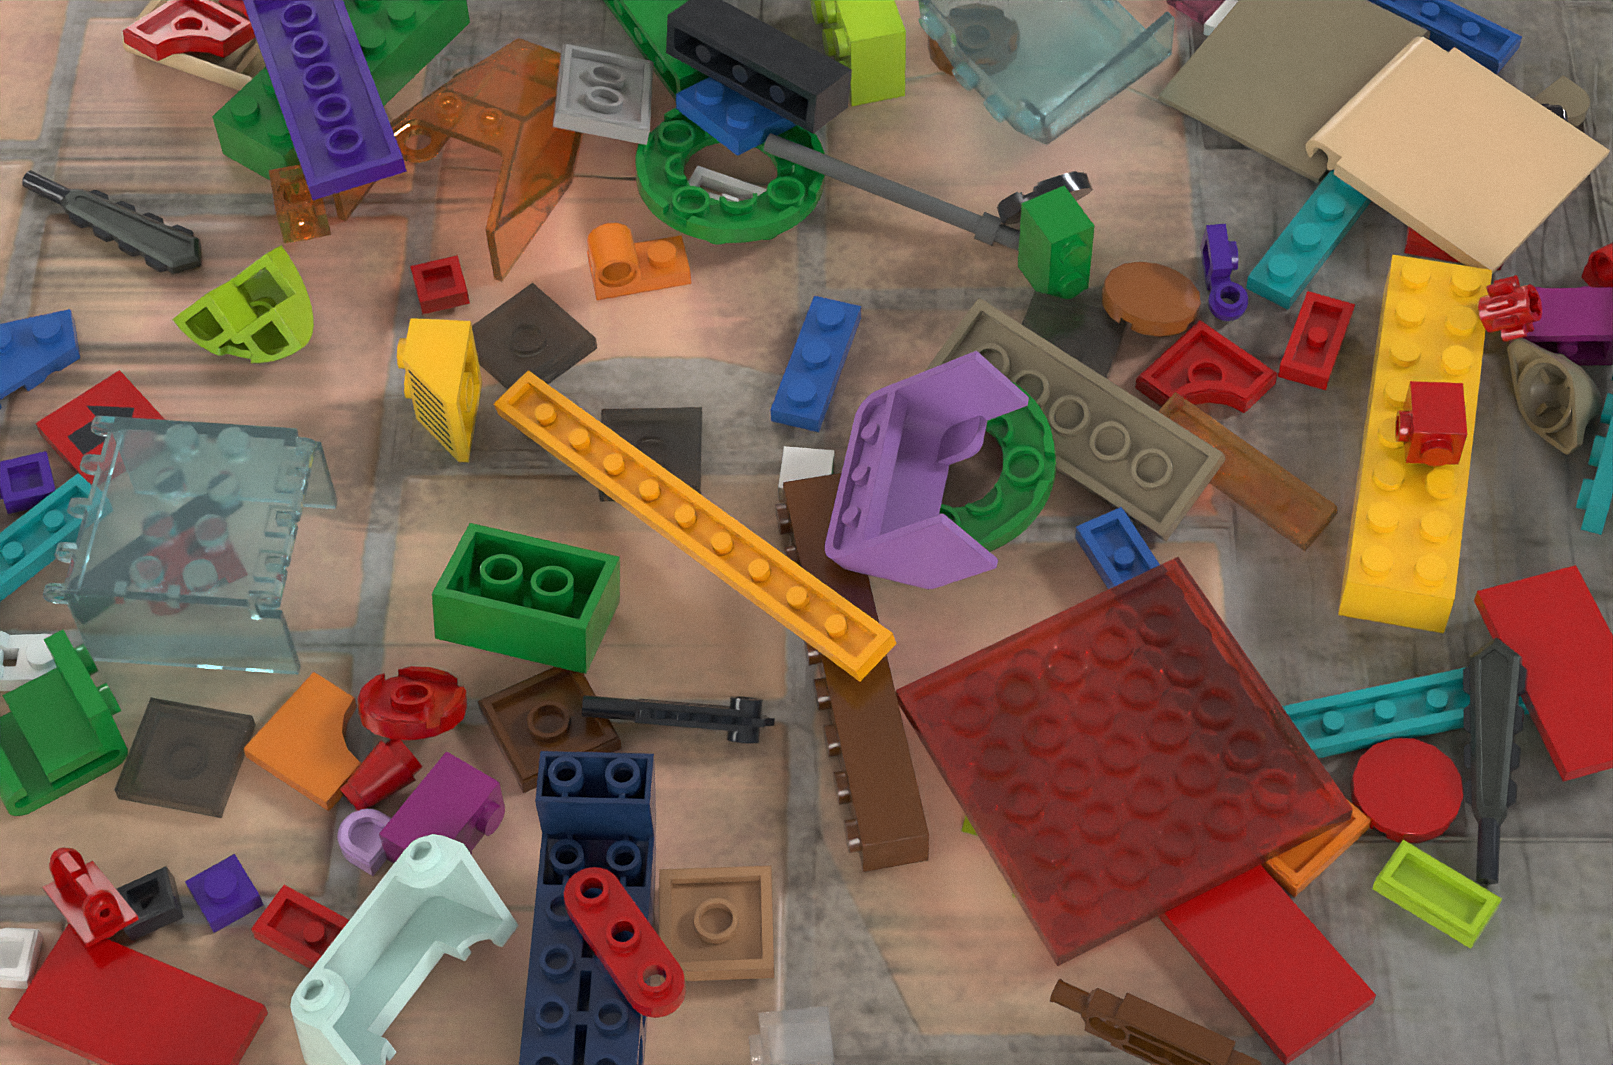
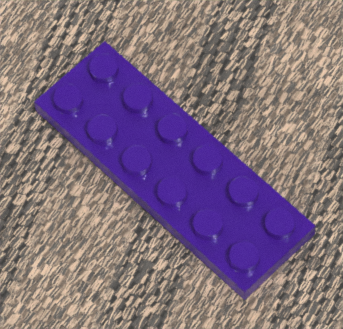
(325, 93)

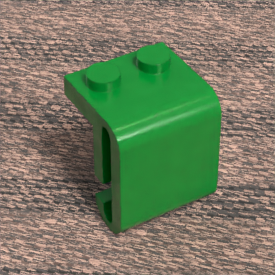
(57, 731)

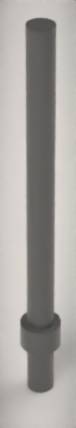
(986, 227)

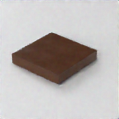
(545, 716)

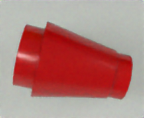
(381, 774)

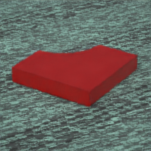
(188, 27)
(1206, 370)

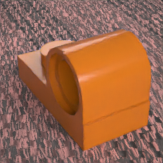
(628, 267)

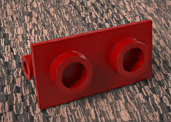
(86, 897)

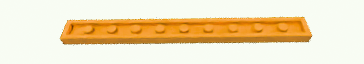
(697, 526)

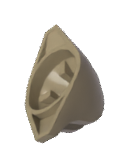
(1553, 394)

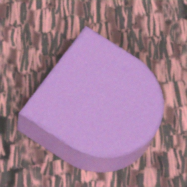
(361, 841)

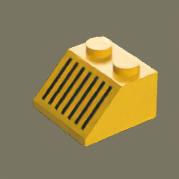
(443, 380)

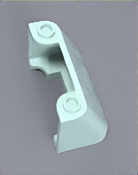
(422, 908)

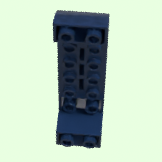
(599, 815)

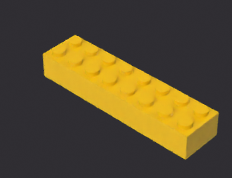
(1404, 513)

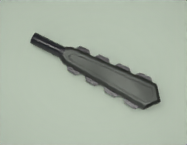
(137, 234)
(1493, 719)

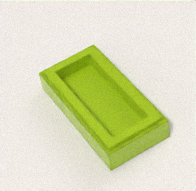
(1437, 894)

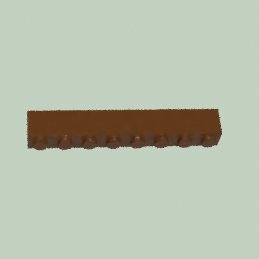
(864, 715)

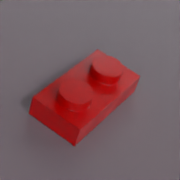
(1316, 340)
(298, 926)

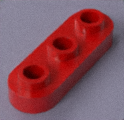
(627, 961)

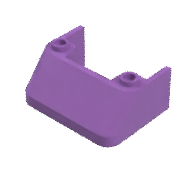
(898, 470)

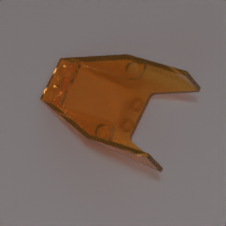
(508, 110)

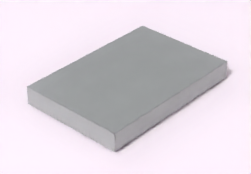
(604, 94)

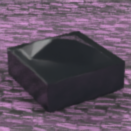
(153, 900)

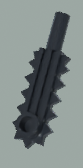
(740, 719)

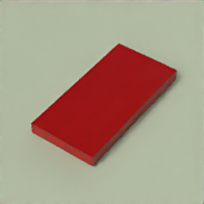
(1568, 664)
(1270, 962)
(133, 1008)

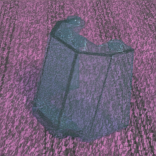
(1045, 59)

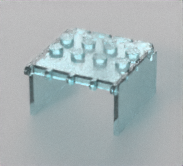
(190, 542)

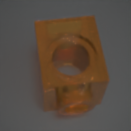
(296, 212)

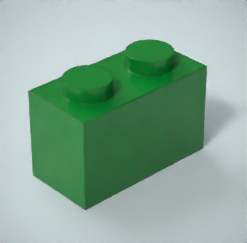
(1055, 244)

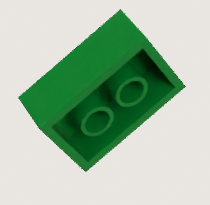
(526, 597)

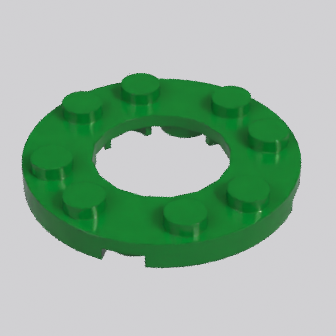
(690, 208)
(1023, 483)

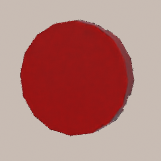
(413, 704)
(1407, 789)

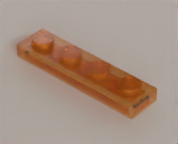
(1256, 480)

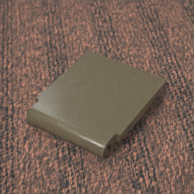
(1285, 70)

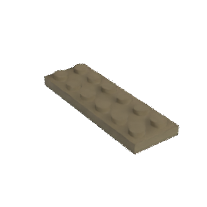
(1098, 429)

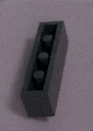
(759, 62)

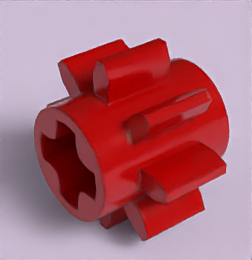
(1510, 308)

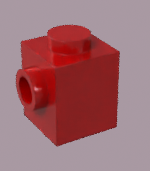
(1432, 423)

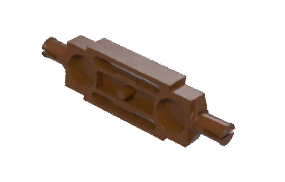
(1148, 1029)

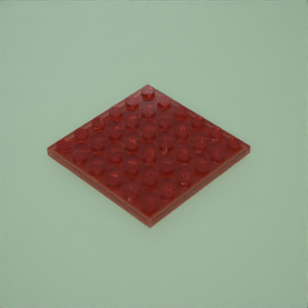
(1121, 759)

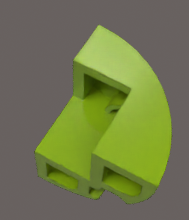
(255, 314)

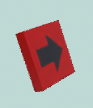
(70, 426)

